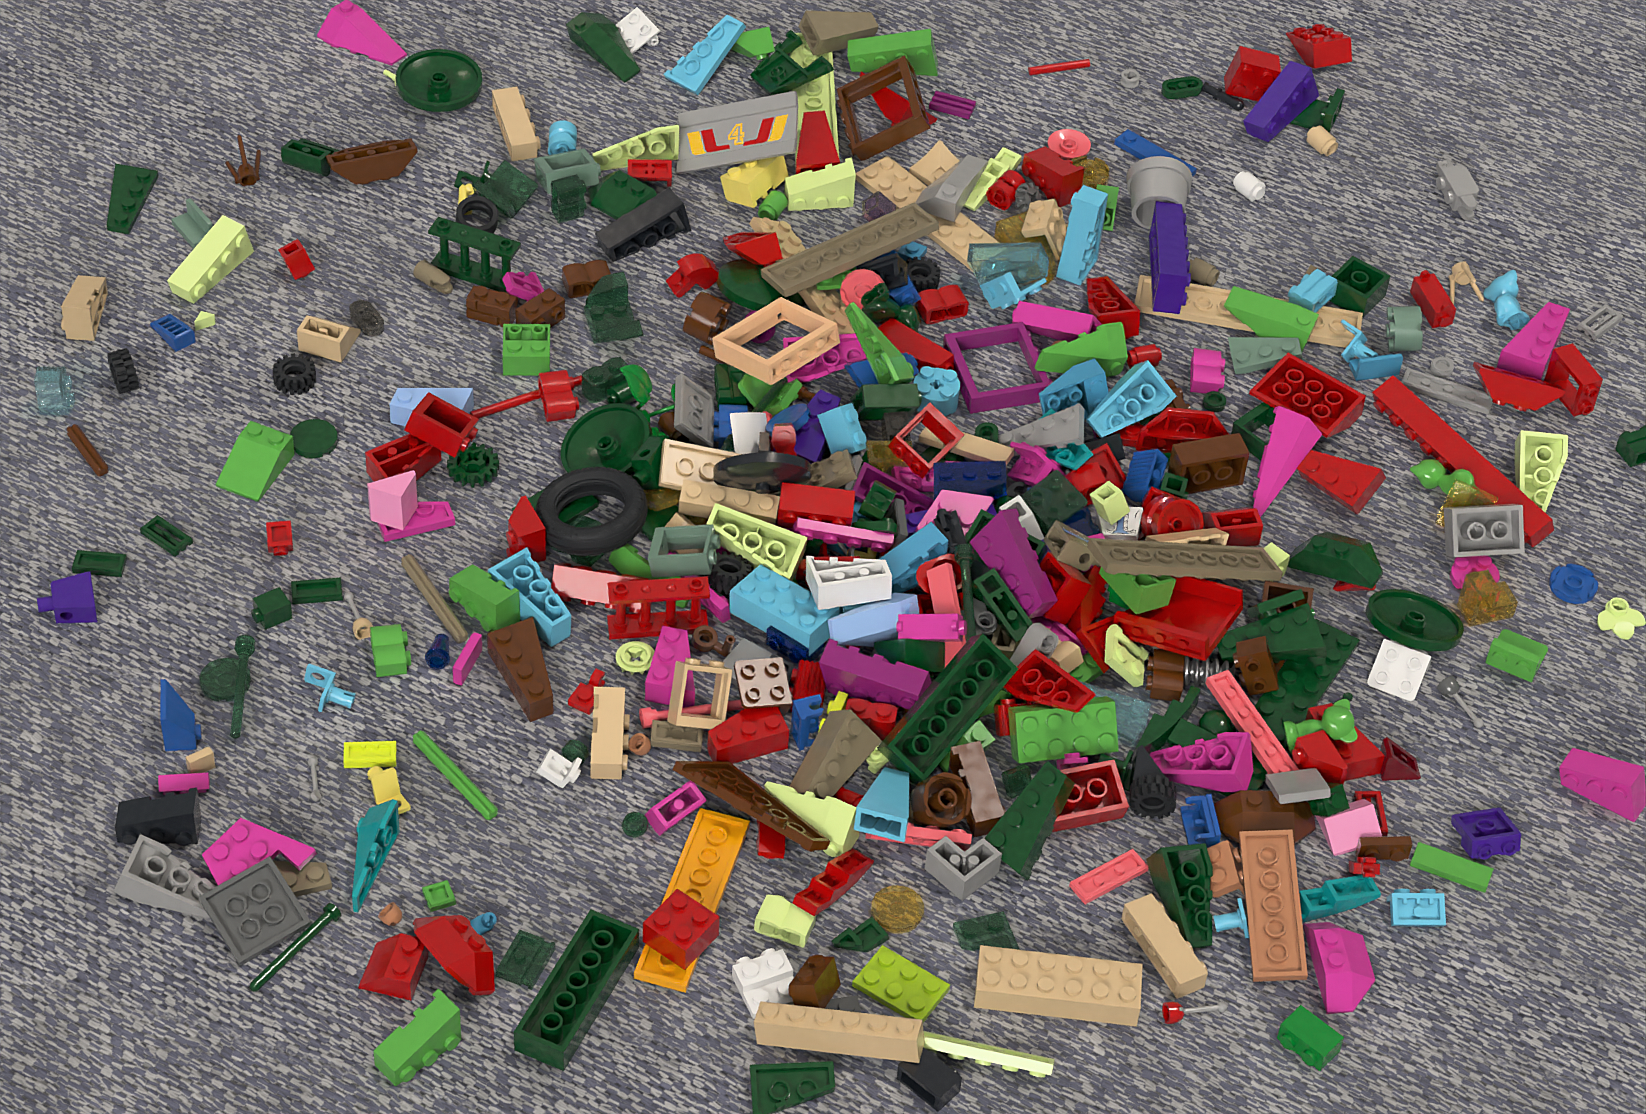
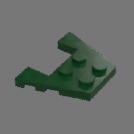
(782, 73)

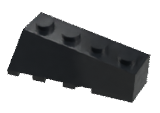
(644, 226)

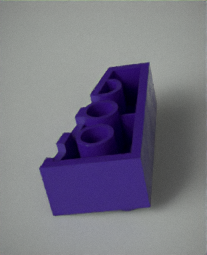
(810, 437)

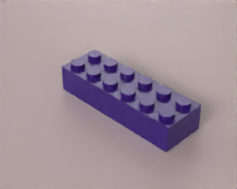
(1168, 258)

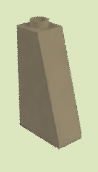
(832, 29)

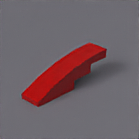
(834, 882)

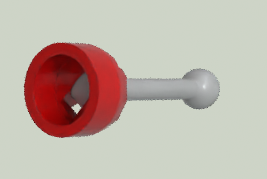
(1174, 1012)

